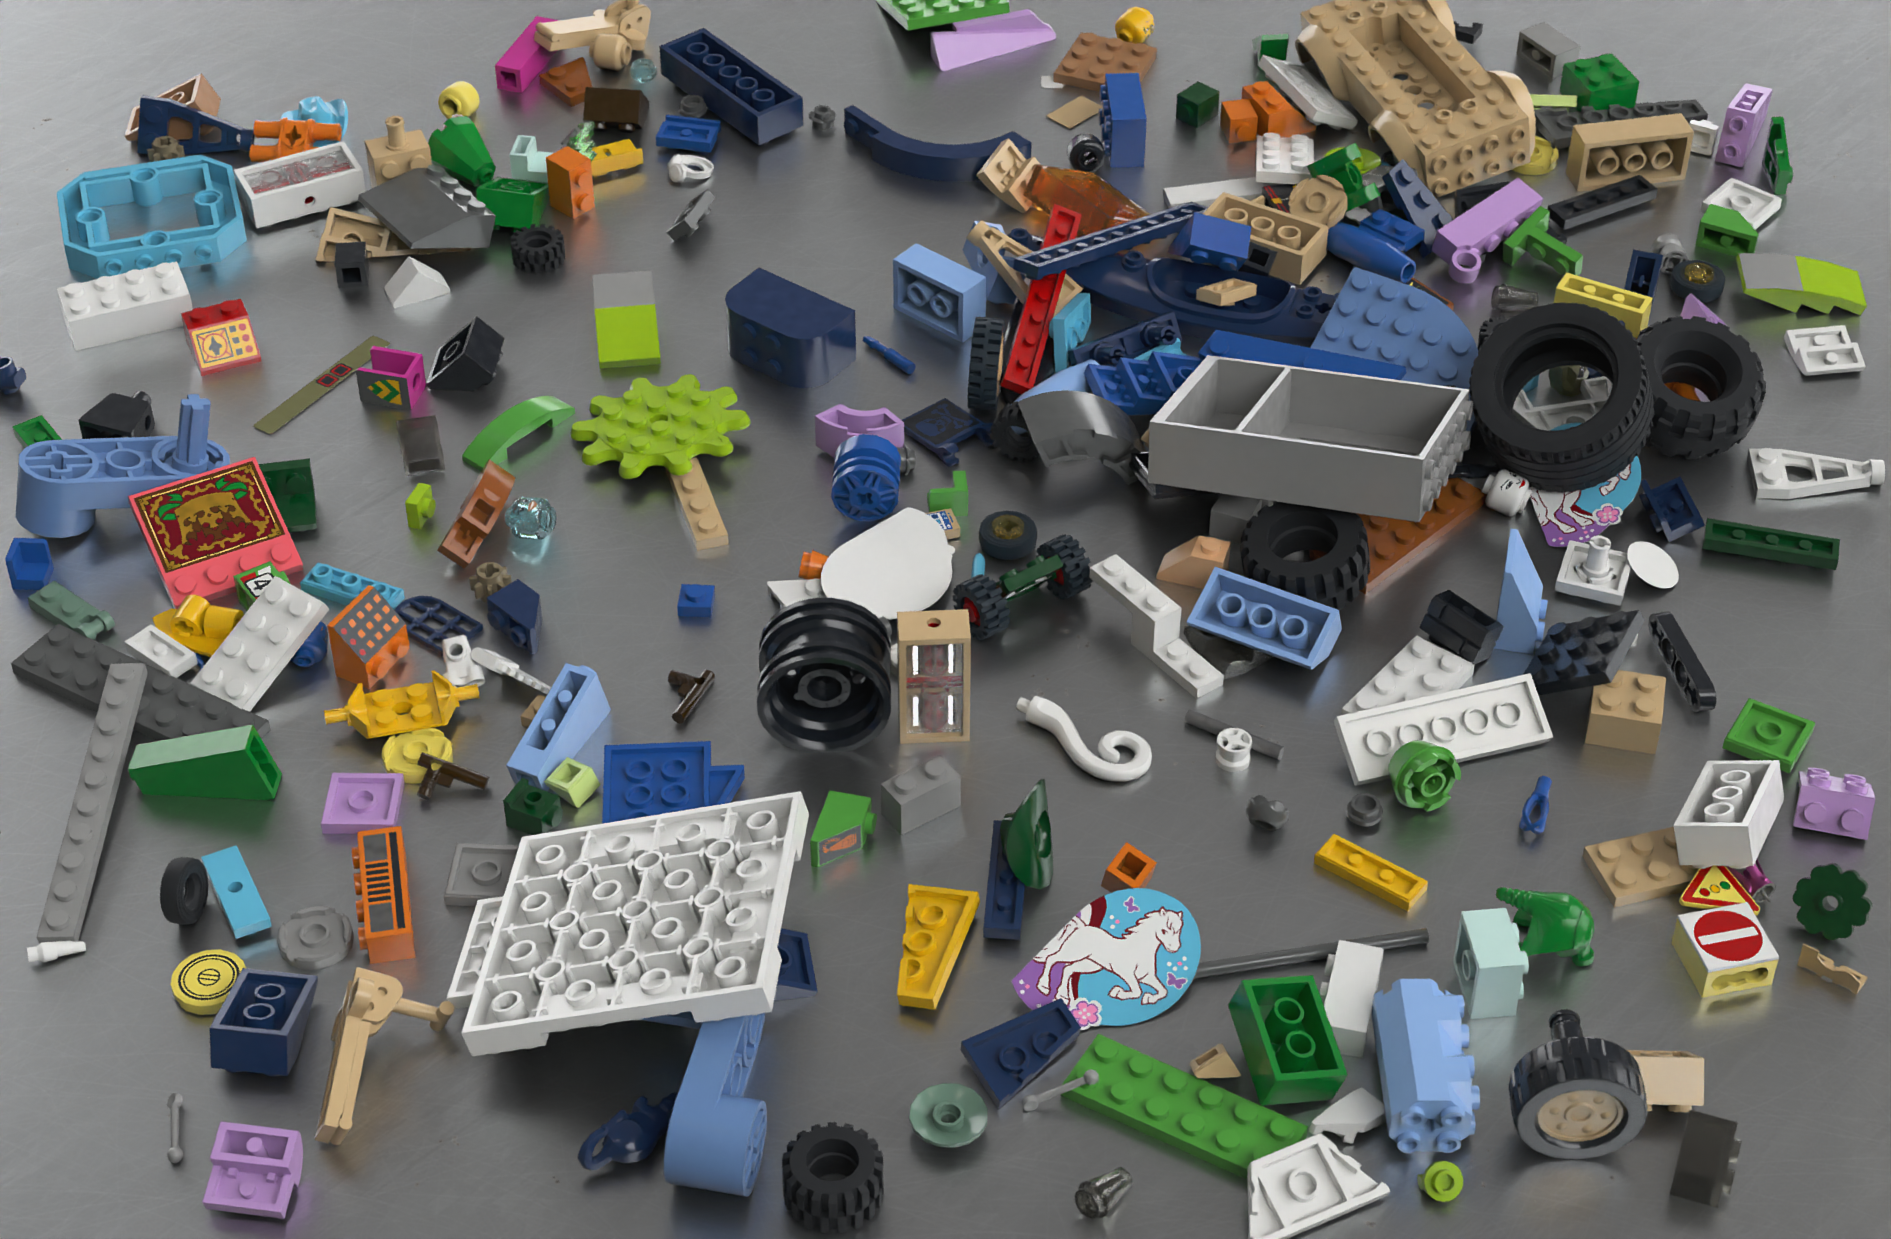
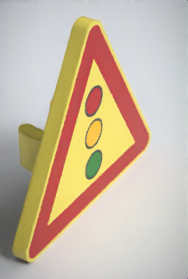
(1714, 889)

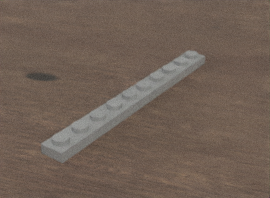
(92, 804)

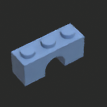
(996, 288)

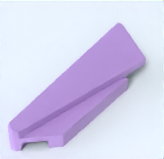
(988, 38)

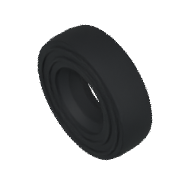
(181, 906)

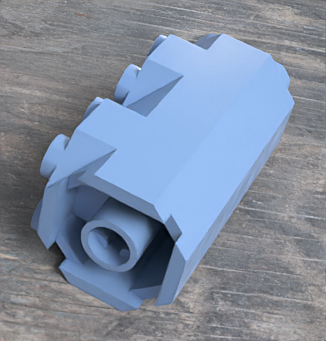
(1424, 1067)

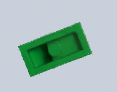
(1271, 45)

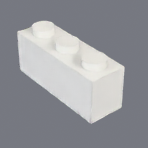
(1350, 993)

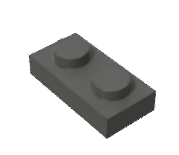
(694, 212)

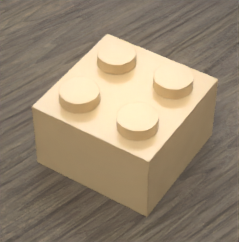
(1627, 712)

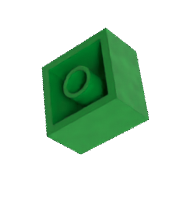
(1599, 82)

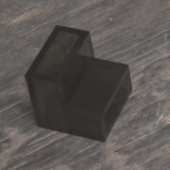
(420, 445)

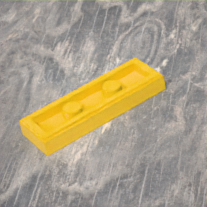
(1370, 872)

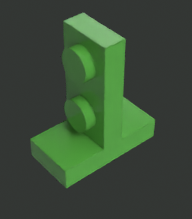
(1532, 238)

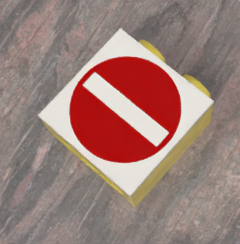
(1725, 949)

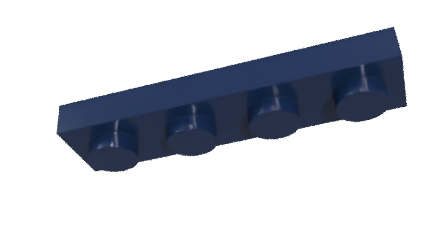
(1003, 895)

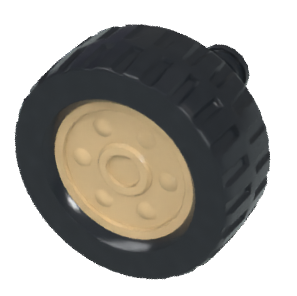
(1577, 1094)

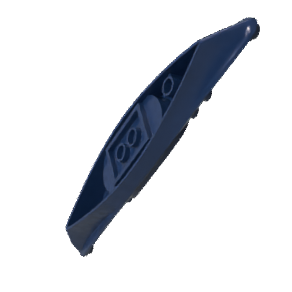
(1150, 287)

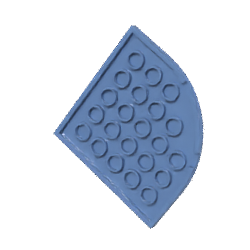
(1400, 327)

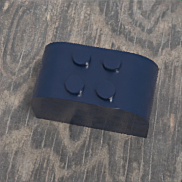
(788, 330)

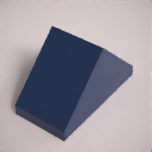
(1644, 273)

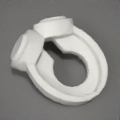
(678, 167)

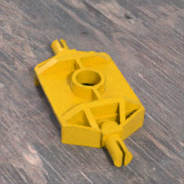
(378, 712)

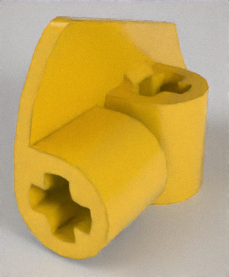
(198, 624)

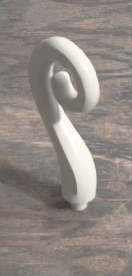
(1056, 720)

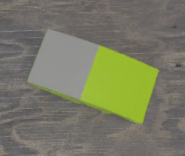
(1800, 280)
(626, 319)

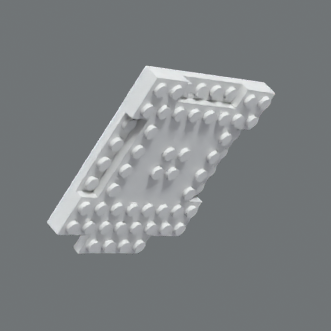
(632, 924)

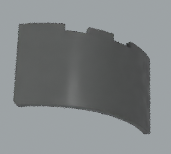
(1081, 426)

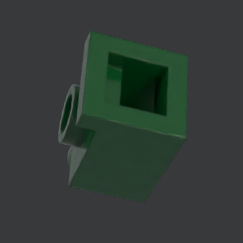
(532, 809)

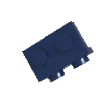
(1672, 508)

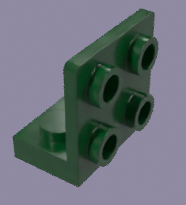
(293, 492)

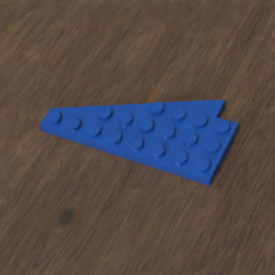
(664, 779)

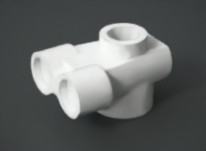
(461, 669)

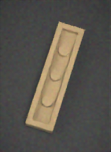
(699, 508)

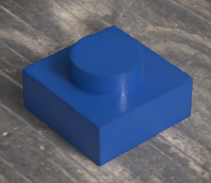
(696, 600)

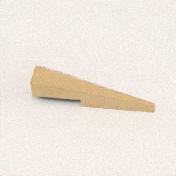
(380, 240)

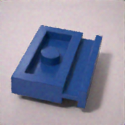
(688, 133)

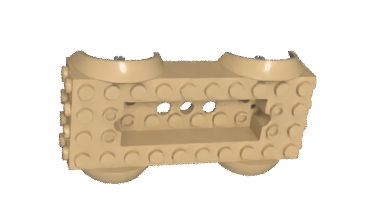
(1478, 116)

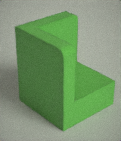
(953, 498)

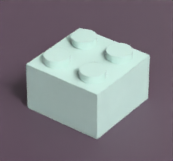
(1489, 963)

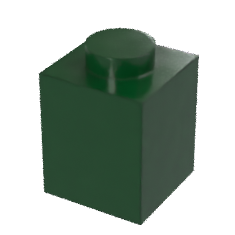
(1197, 104)

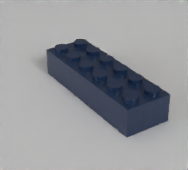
(732, 86)

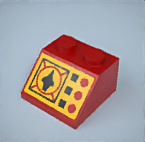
(220, 337)

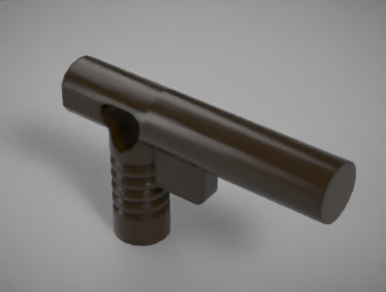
(691, 689)
(445, 775)

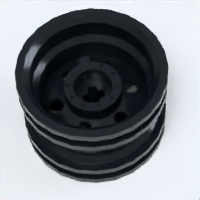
(824, 676)

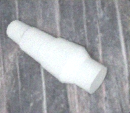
(52, 950)

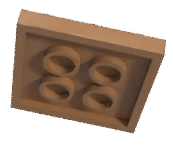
(1096, 55)

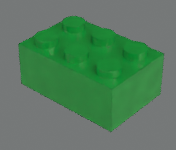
(1287, 1040)

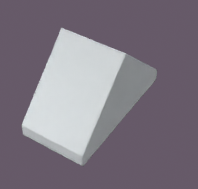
(414, 283)

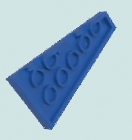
(1268, 351)

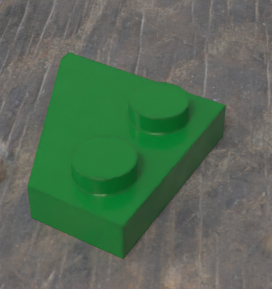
(1776, 157)

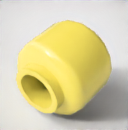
(458, 99)

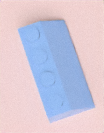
(1266, 619)

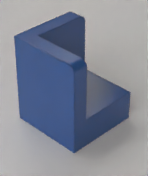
(29, 563)

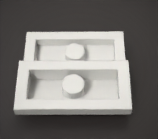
(1824, 350)

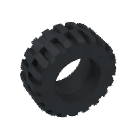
(1294, 528)

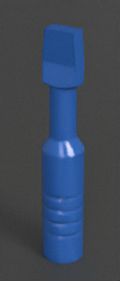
(891, 355)

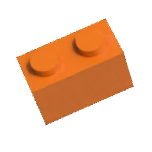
(570, 182)

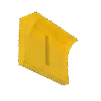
(622, 156)

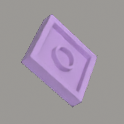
(362, 802)

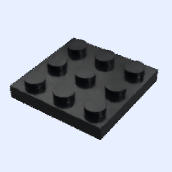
(1583, 652)

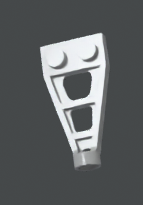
(1771, 479)

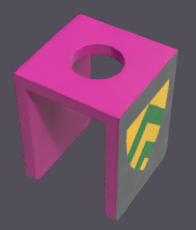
(392, 378)

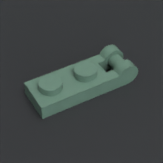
(69, 610)

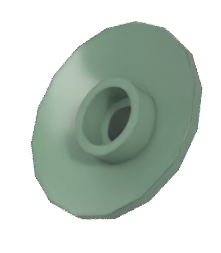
(951, 1104)

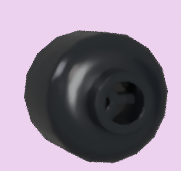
(1086, 153)

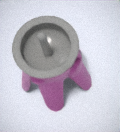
(1755, 882)

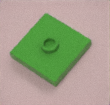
(1768, 734)

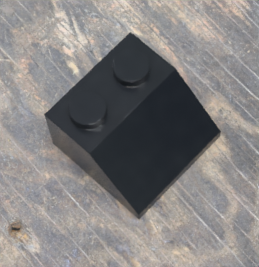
(467, 358)

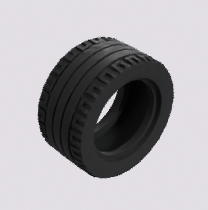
(1549, 339)

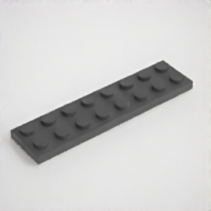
(168, 706)

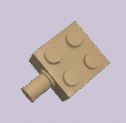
(397, 152)

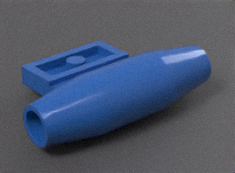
(1377, 245)

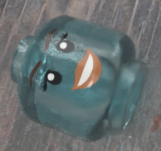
(531, 518)

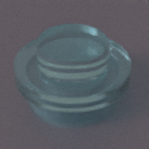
(643, 70)

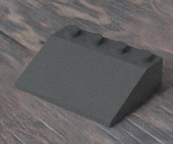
(431, 210)

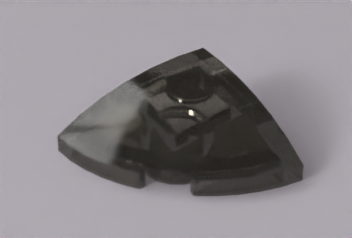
(1225, 655)

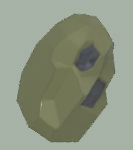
(1568, 379)

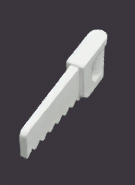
(506, 667)

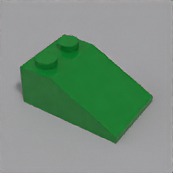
(514, 201)

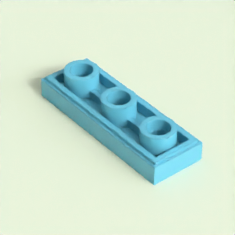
(345, 586)
(236, 892)

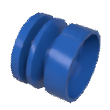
(866, 477)

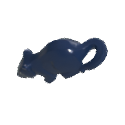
(628, 1135)

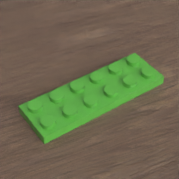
(1180, 1108)

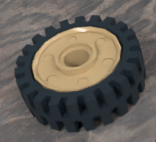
(985, 363)

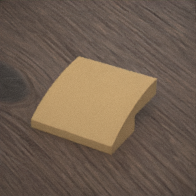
(1008, 175)

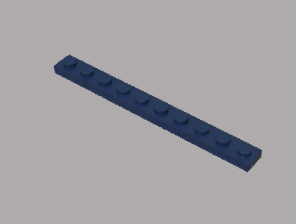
(1105, 242)

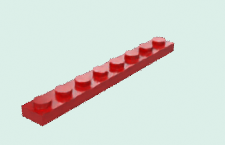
(1038, 308)

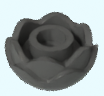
(1266, 814)

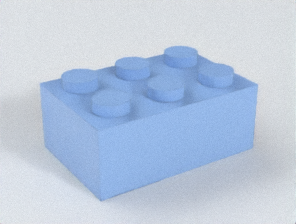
(938, 292)

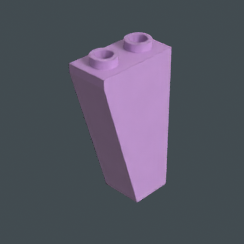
(1743, 124)

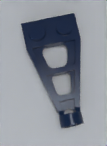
(155, 119)

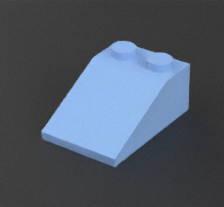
(1520, 600)

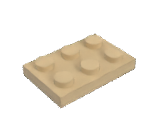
(1639, 867)

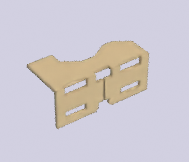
(1844, 976)

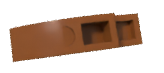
(477, 514)

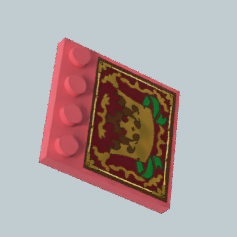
(213, 529)

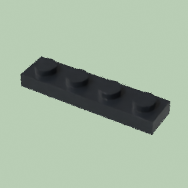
(1602, 202)

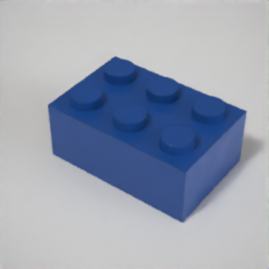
(1123, 120)

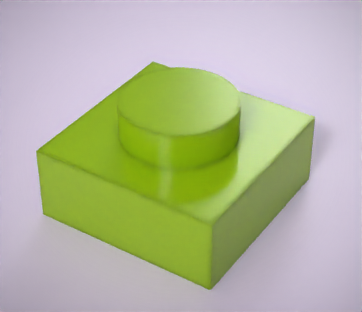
(420, 506)

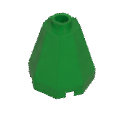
(462, 152)

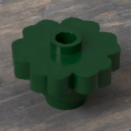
(1819, 915)

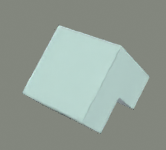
(527, 161)

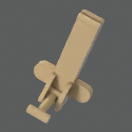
(620, 18)
(364, 1011)

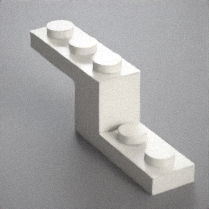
(1156, 626)

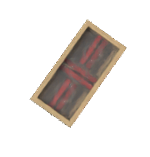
(933, 676)

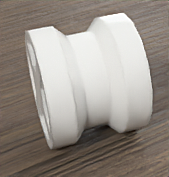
(1233, 749)

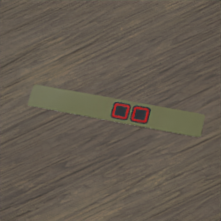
(319, 386)

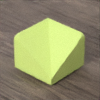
(573, 781)

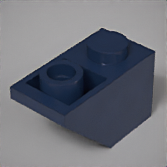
(517, 614)

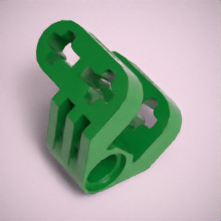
(1340, 166)

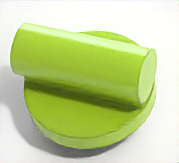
(1441, 1181)

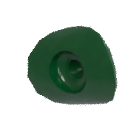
(1028, 839)

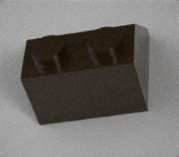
(615, 108)

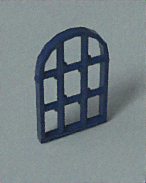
(430, 612)

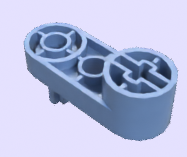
(71, 478)
(713, 1130)

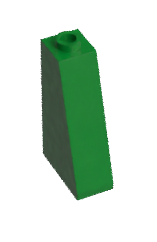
(207, 765)

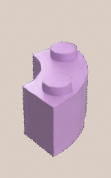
(841, 423)

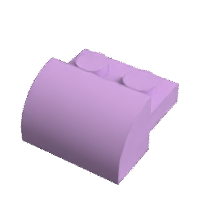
(253, 1169)

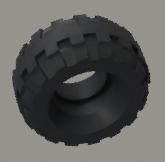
(1714, 363)

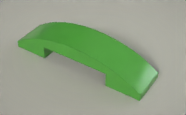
(512, 426)

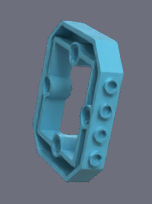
(146, 184)

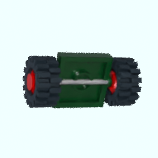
(1057, 562)

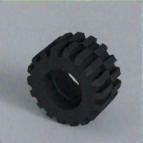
(836, 1202)

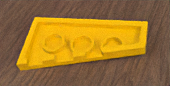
(932, 940)

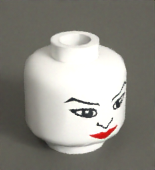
(1507, 493)

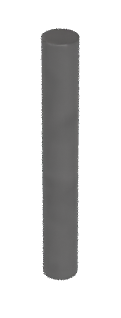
(1215, 727)

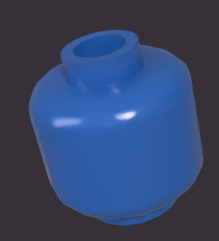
(314, 647)

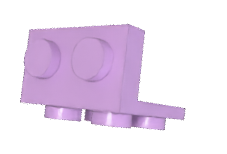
(1834, 803)

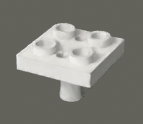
(1594, 571)

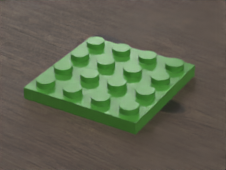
(928, 13)

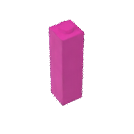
(523, 60)

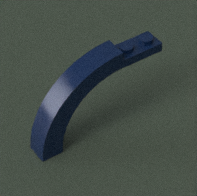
(923, 158)

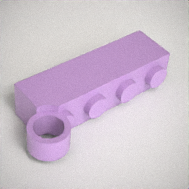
(1484, 228)

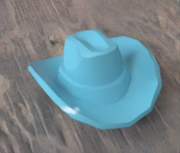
(329, 112)

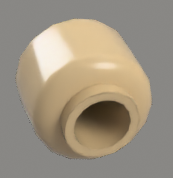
(610, 51)

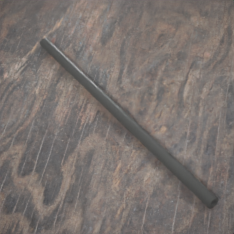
(1306, 953)

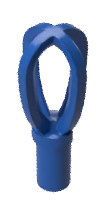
(1537, 798)

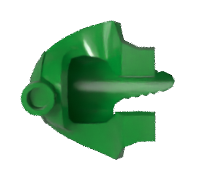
(1554, 922)

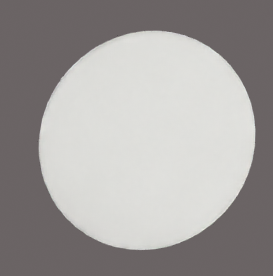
(1652, 564)

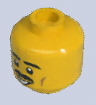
(1134, 25)

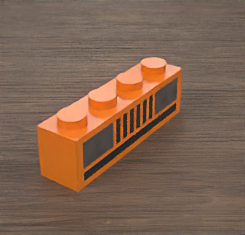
(384, 895)

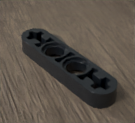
(1682, 661)

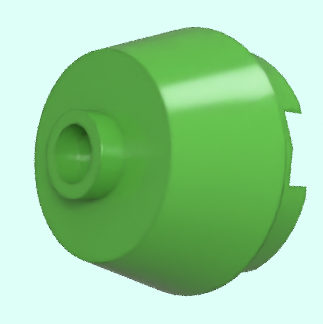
(1423, 774)

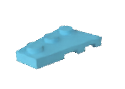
(1070, 328)

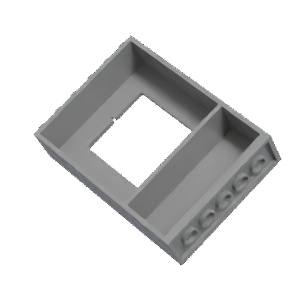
(1310, 437)

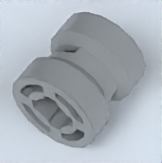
(1672, 252)

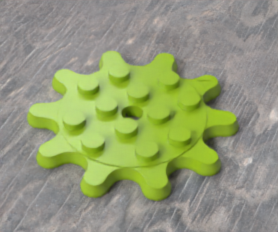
(659, 426)

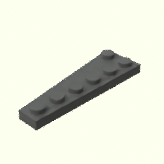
(1557, 123)

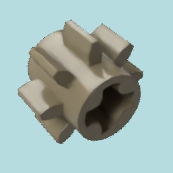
(165, 148)
(489, 579)

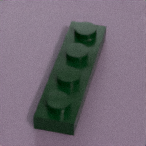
(1771, 544)

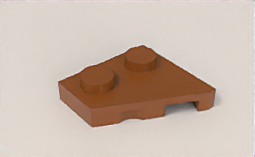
(567, 81)

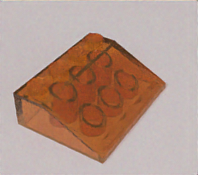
(1084, 193)

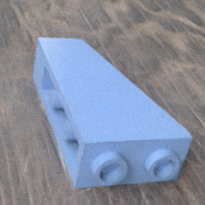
(561, 725)

